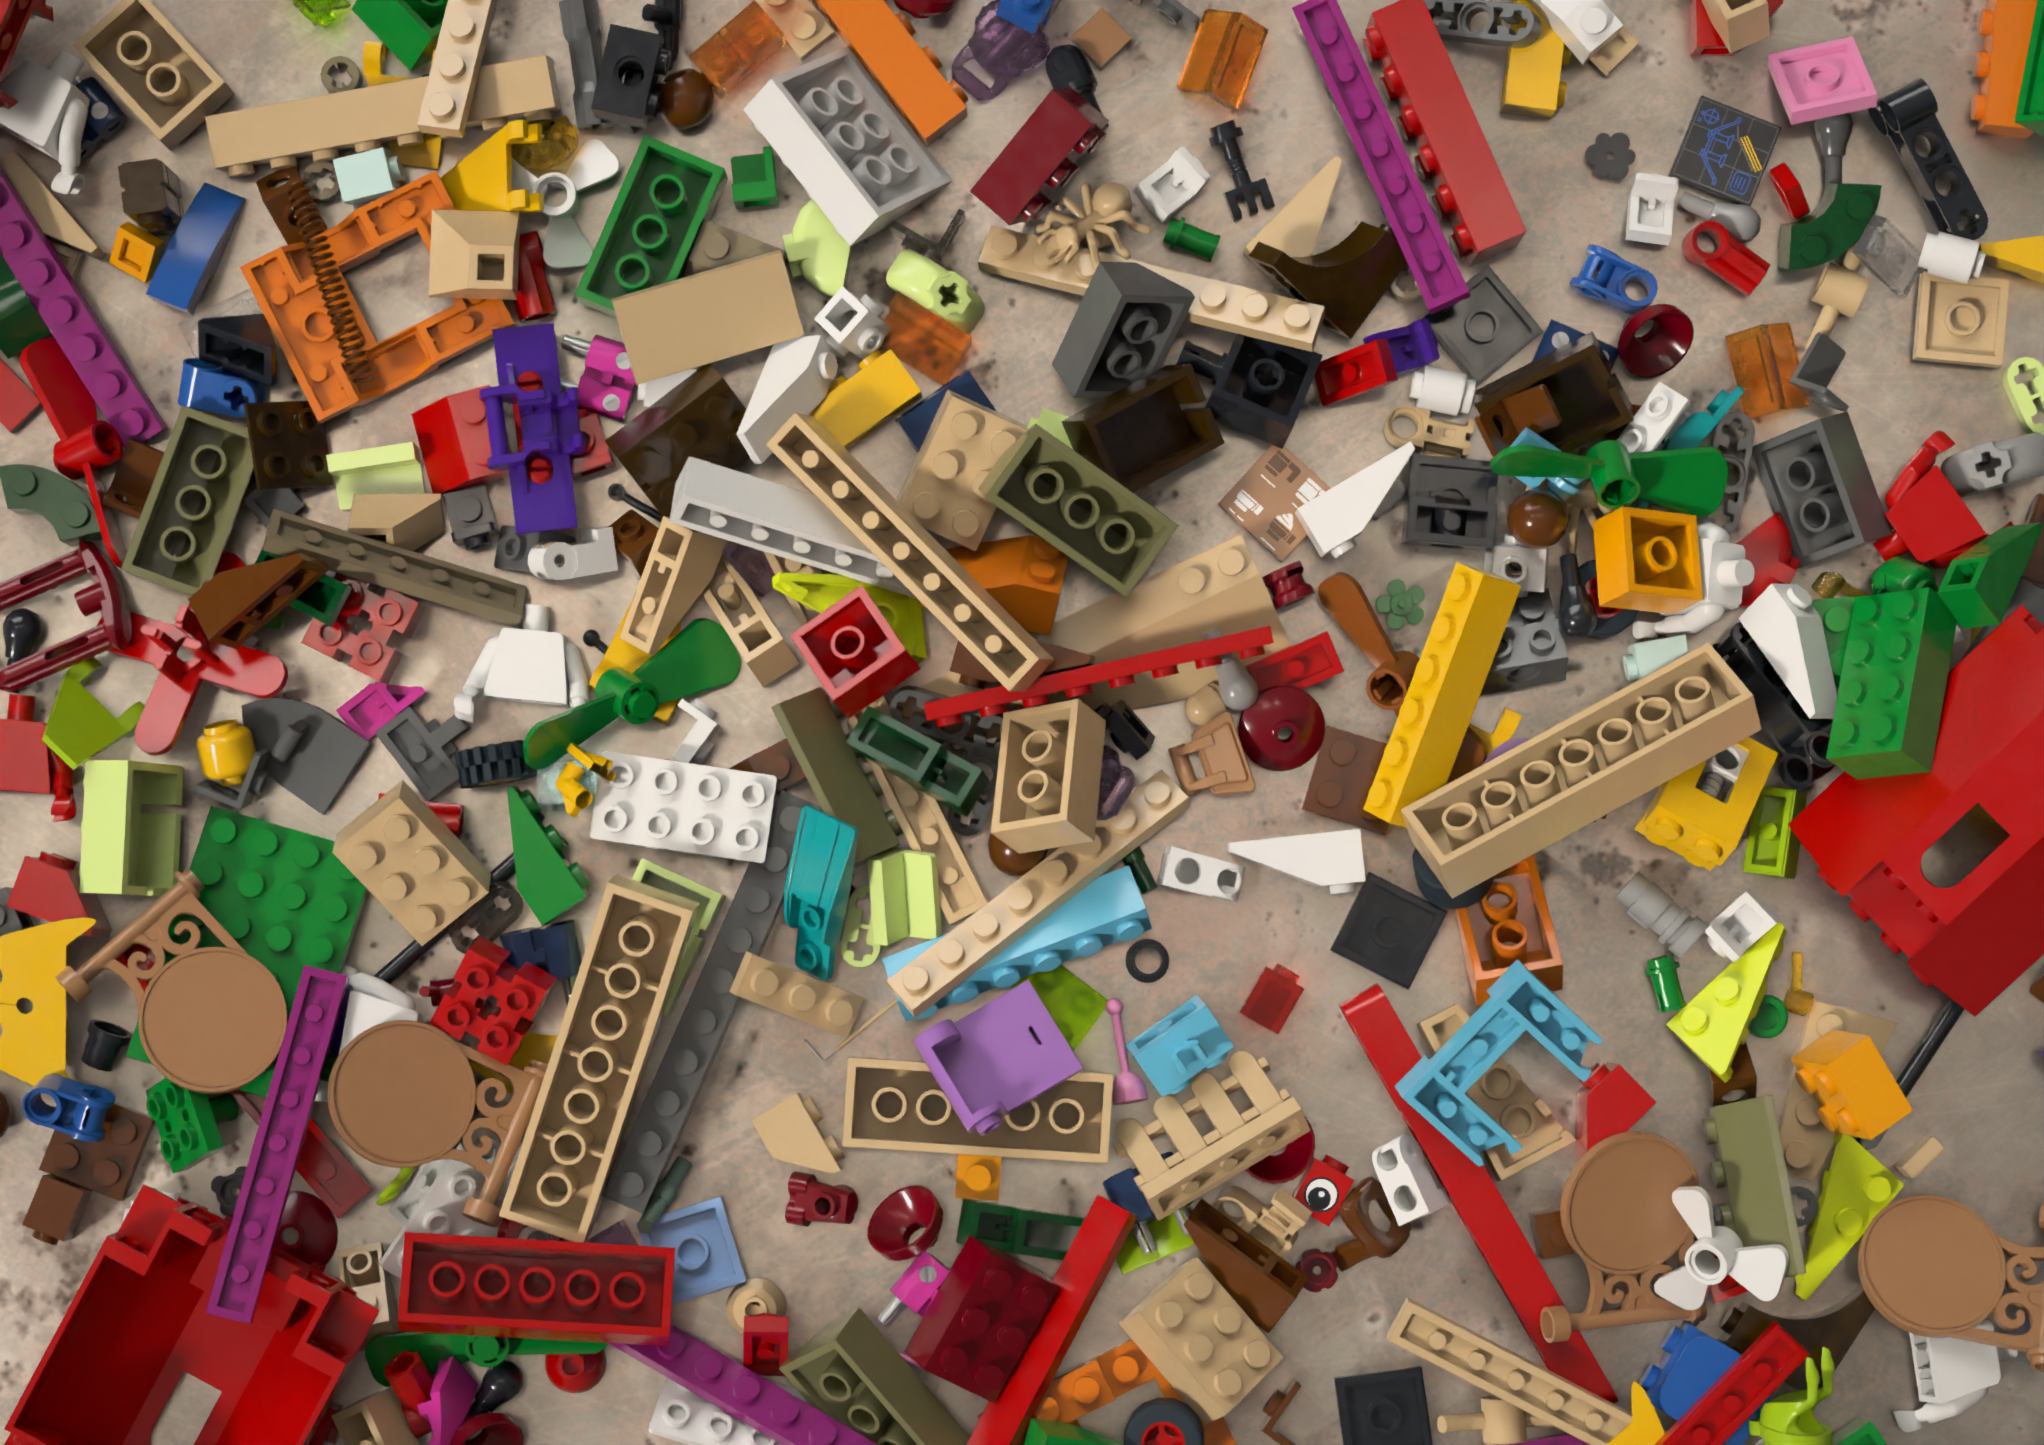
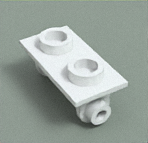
(1655, 419)

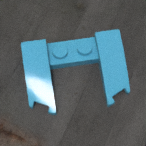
(1440, 1084)

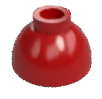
(575, 1371)

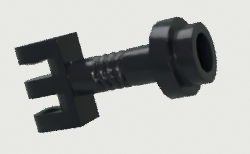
(1225, 136)

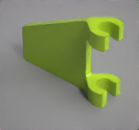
(80, 724)

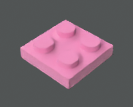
(1822, 80)

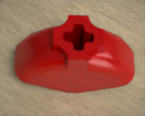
(1771, 554)

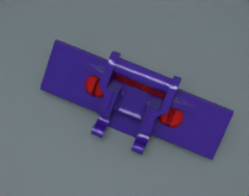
(543, 425)

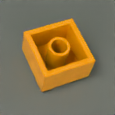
(1647, 560)
(1850, 1084)

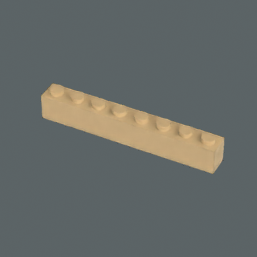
(373, 116)
(910, 552)

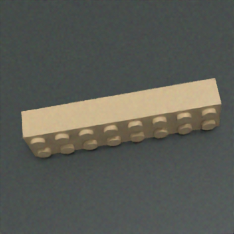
(1581, 769)
(599, 1058)

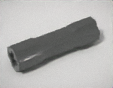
(583, 32)

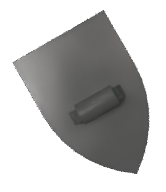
(308, 748)

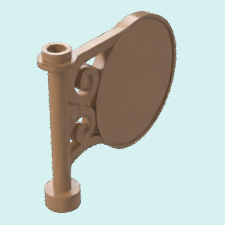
(209, 1013)
(410, 1095)
(1624, 1223)
(1945, 1271)

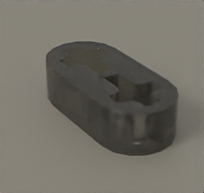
(492, 925)

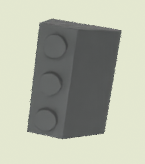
(1120, 329)
(1822, 488)

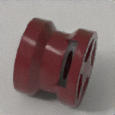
(1288, 585)

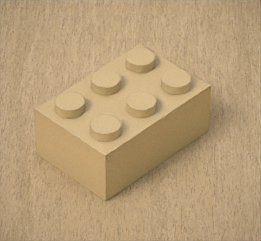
(153, 70)
(953, 464)
(1048, 776)
(412, 863)
(1201, 1340)

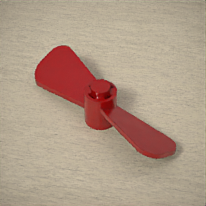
(84, 440)

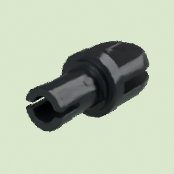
(1070, 68)

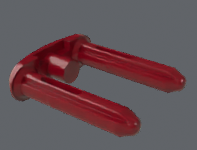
(104, 596)

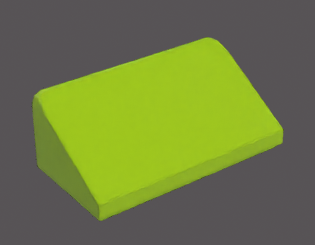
(1771, 844)
(1167, 1238)

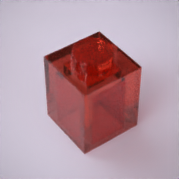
(1272, 998)

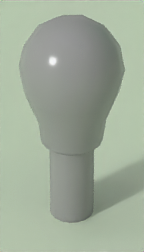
(1739, 219)
(1236, 684)

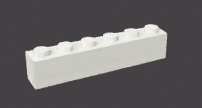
(774, 521)

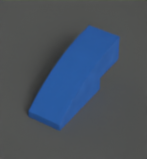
(196, 248)

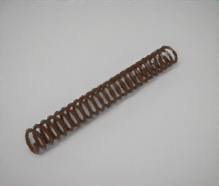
(331, 281)

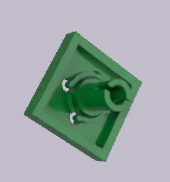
(188, 1122)

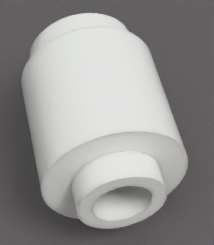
(1951, 257)
(1442, 390)

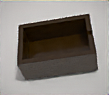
(1580, 386)
(690, 420)
(1143, 431)

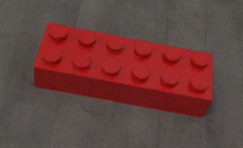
(1443, 131)
(536, 1289)

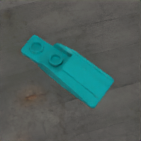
(1697, 427)
(819, 888)

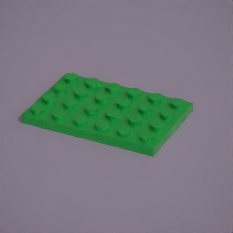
(278, 900)

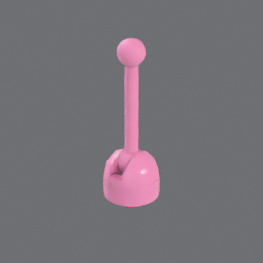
(1127, 1086)

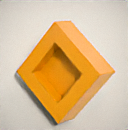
(136, 252)
(978, 1177)

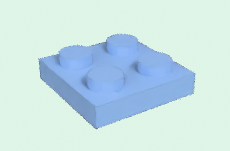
(703, 1247)

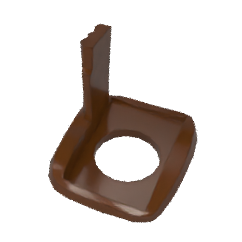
(1369, 1239)

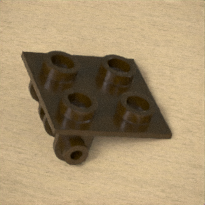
(287, 446)

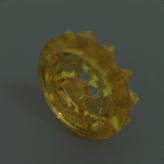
(548, 153)

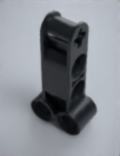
(1903, 117)
(1781, 717)

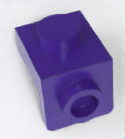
(1410, 345)

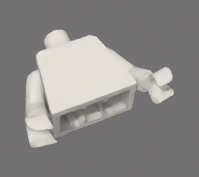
(49, 115)
(1722, 575)
(526, 668)
(368, 1005)
(1951, 1376)

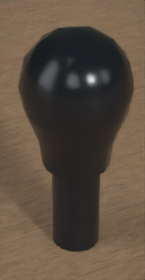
(1576, 610)
(21, 633)
(497, 1387)

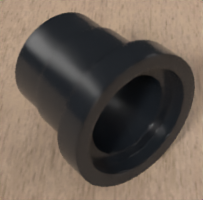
(1135, 972)
(104, 1044)

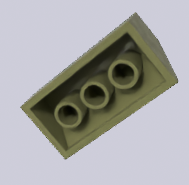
(191, 503)
(1078, 508)
(835, 772)
(1753, 1176)
(868, 1386)

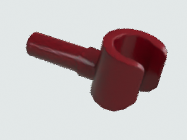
(436, 990)

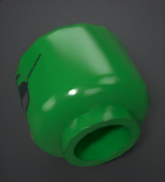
(1901, 575)

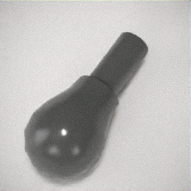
(1833, 137)

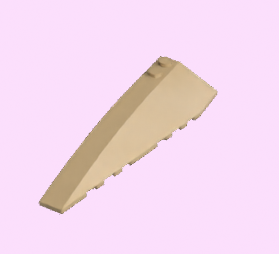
(1161, 612)

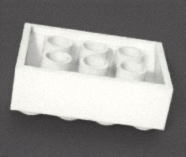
(846, 144)

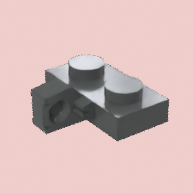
(424, 750)

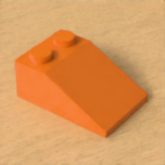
(1021, 575)
(1510, 926)

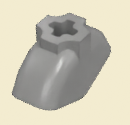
(1995, 464)

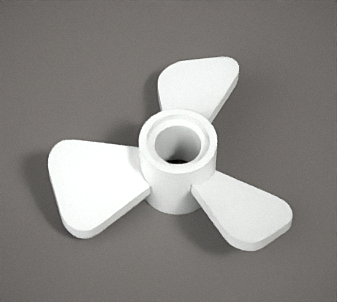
(564, 241)
(1755, 1267)

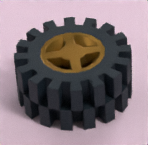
(493, 765)

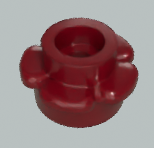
(1328, 1266)

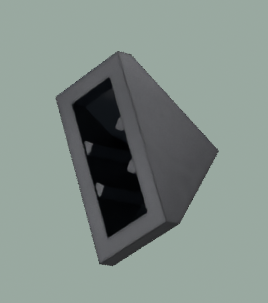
(239, 345)

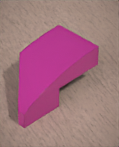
(377, 706)
(451, 1400)

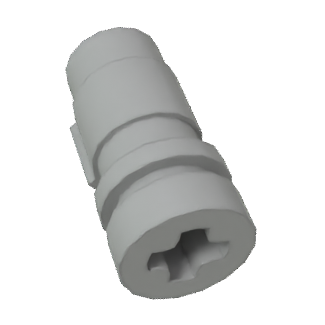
(1656, 910)

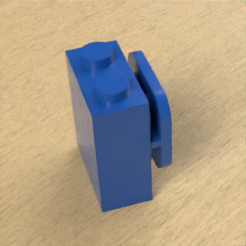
(1687, 1371)

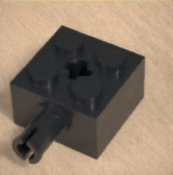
(1255, 385)

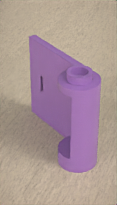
(993, 1061)

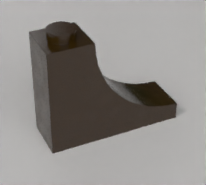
(1342, 279)
(1830, 1328)

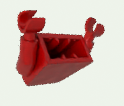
(1928, 511)
(29, 763)

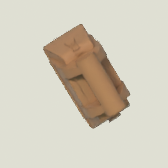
(1221, 759)

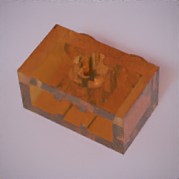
(738, 49)

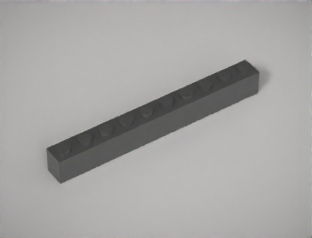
(705, 1017)

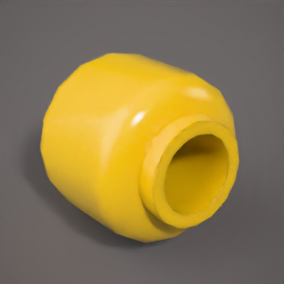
(226, 751)

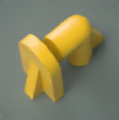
(574, 794)

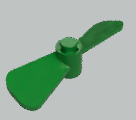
(1674, 478)
(688, 664)
(481, 1350)

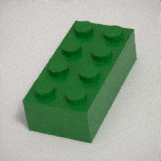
(651, 223)
(1892, 684)

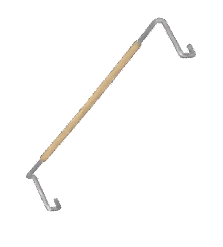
(856, 1032)

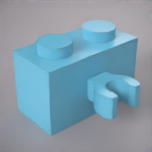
(1180, 1046)

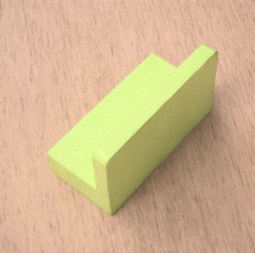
(376, 471)
(904, 896)

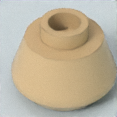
(754, 1290)

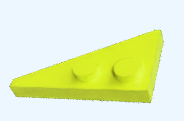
(824, 590)
(1721, 1013)
(1850, 1199)

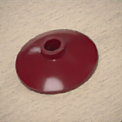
(1276, 709)
(314, 1225)

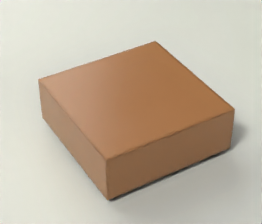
(1101, 39)

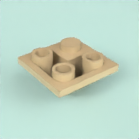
(474, 254)

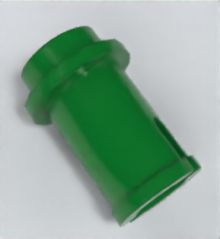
(1191, 239)
(1666, 983)

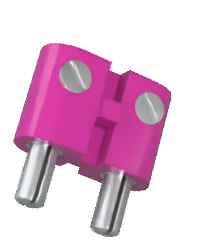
(607, 378)
(915, 1288)

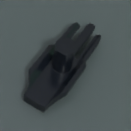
(667, 20)

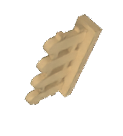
(1221, 1154)

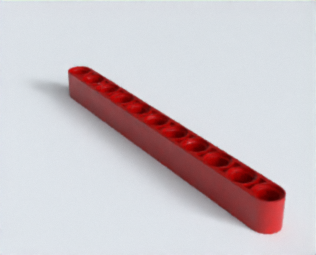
(1473, 1197)

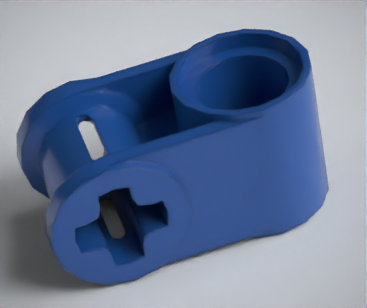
(1611, 280)
(214, 389)
(78, 1108)

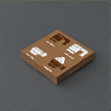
(1269, 496)

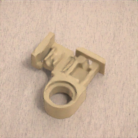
(1443, 441)
(1272, 1226)

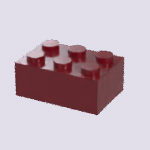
(1041, 156)
(981, 1319)

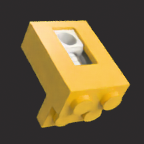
(1697, 822)

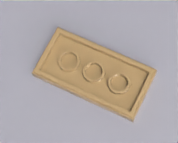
(707, 316)

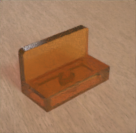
(1223, 57)
(924, 339)
(1762, 366)

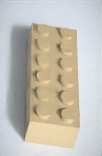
(905, 1109)

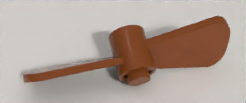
(1394, 672)

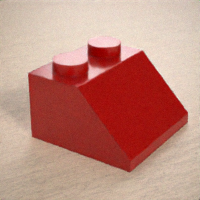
(456, 442)
(854, 652)
(50, 891)
(1607, 1105)

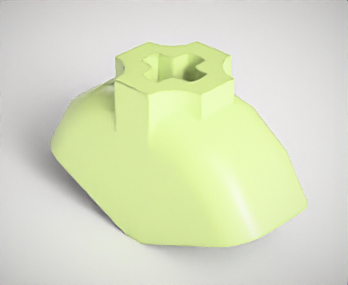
(818, 251)
(936, 289)

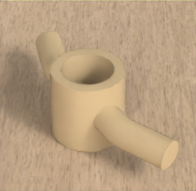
(1838, 291)
(1498, 1421)

